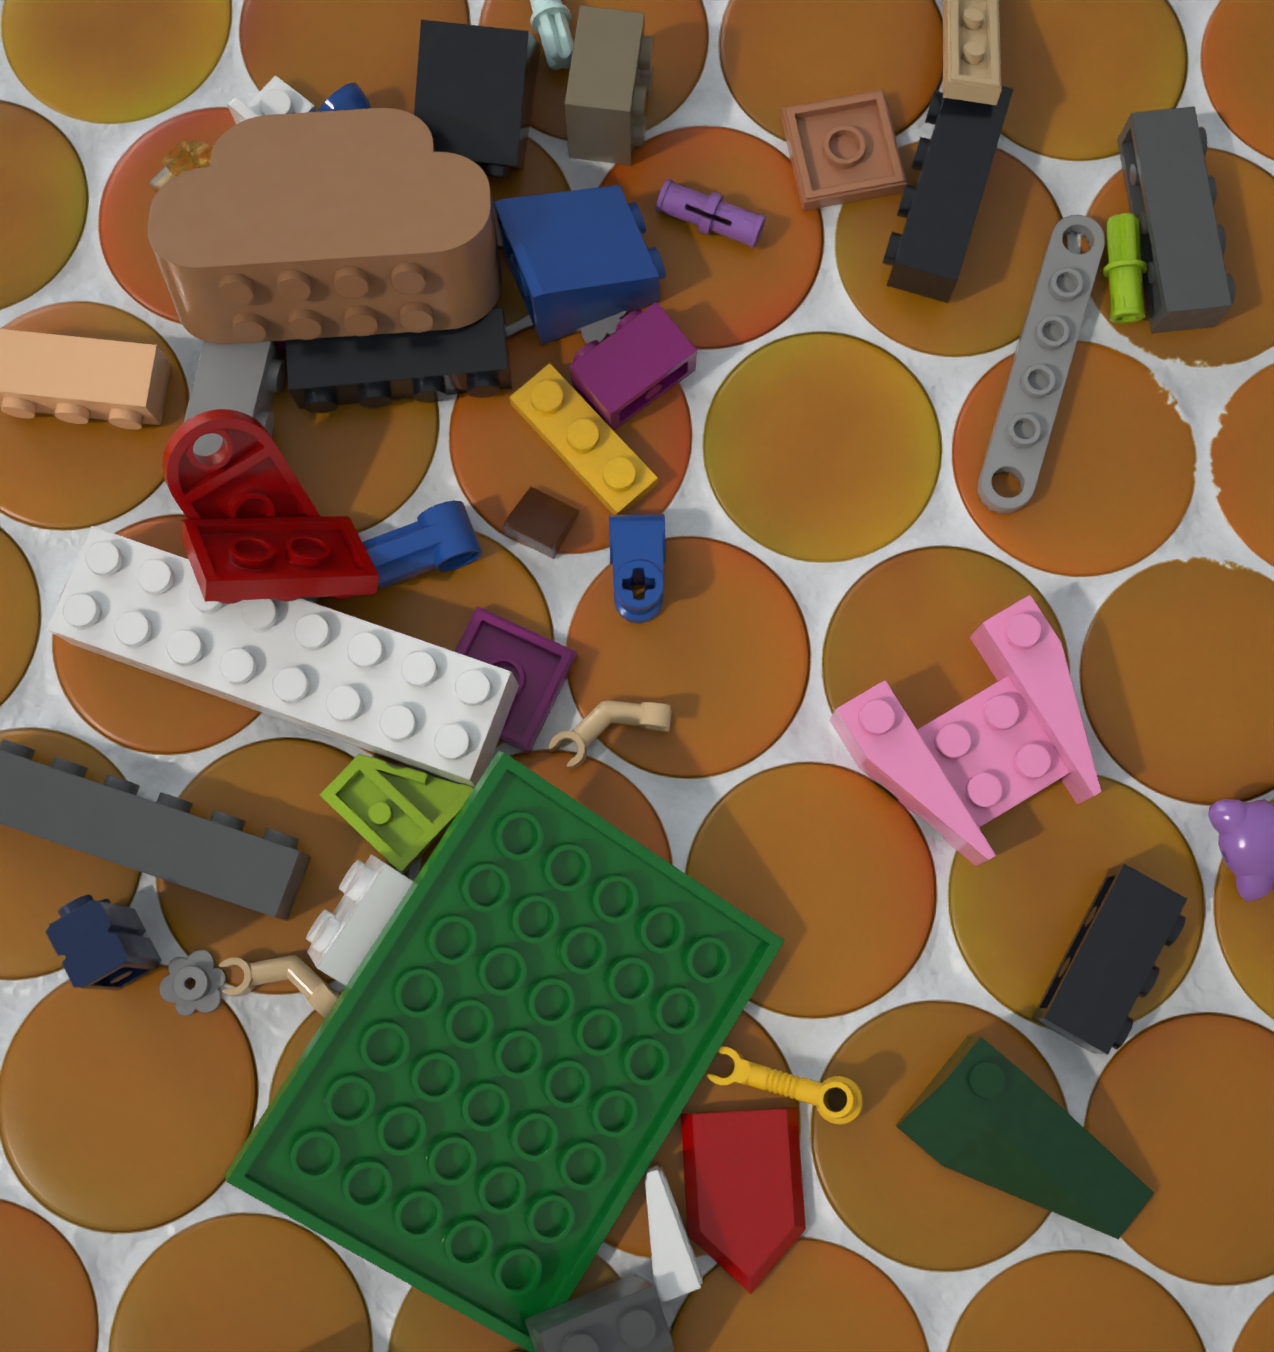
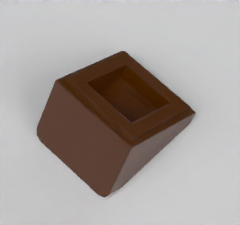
(540, 522)

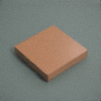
(843, 150)

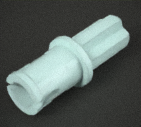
(552, 22)

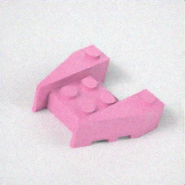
(988, 747)

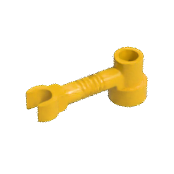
(793, 1086)

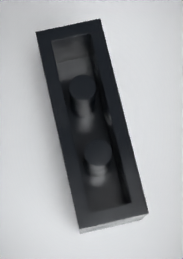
(1111, 960)

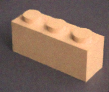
(82, 379)

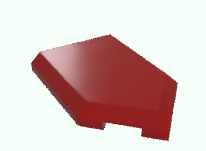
(743, 1188)

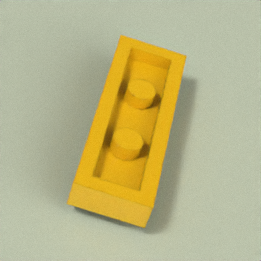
(583, 440)

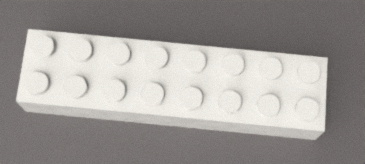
(287, 659)

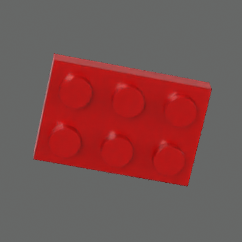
(278, 558)

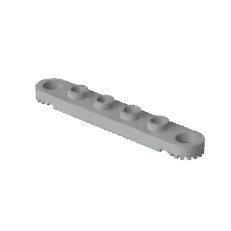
(1041, 363)

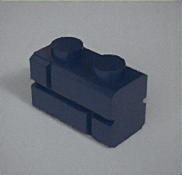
(102, 944)

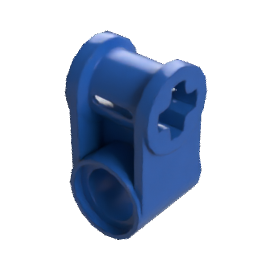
(638, 558)

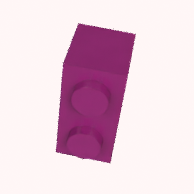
(633, 365)

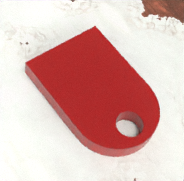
(237, 481)

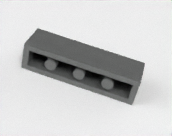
(1177, 220)

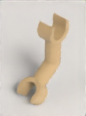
(645, 715)
(317, 992)

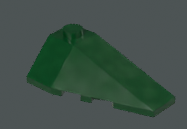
(1011, 1135)

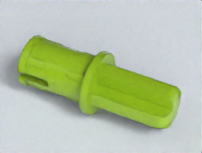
(1125, 269)

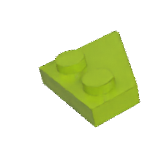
(395, 807)

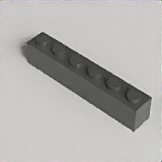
(149, 835)

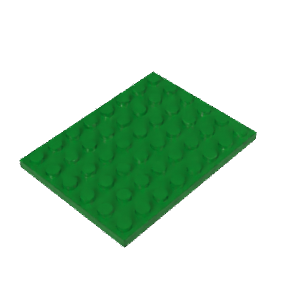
(507, 1055)

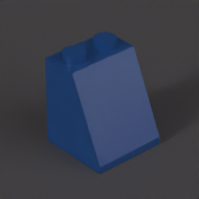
(578, 257)

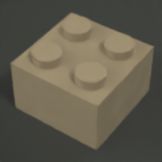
(608, 85)

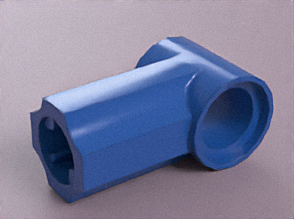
(438, 541)

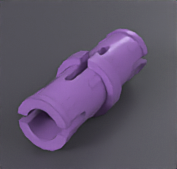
(677, 202)

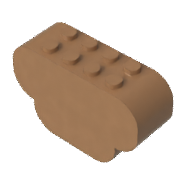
(327, 231)

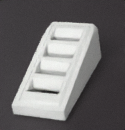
(673, 1258)

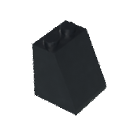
(477, 91)

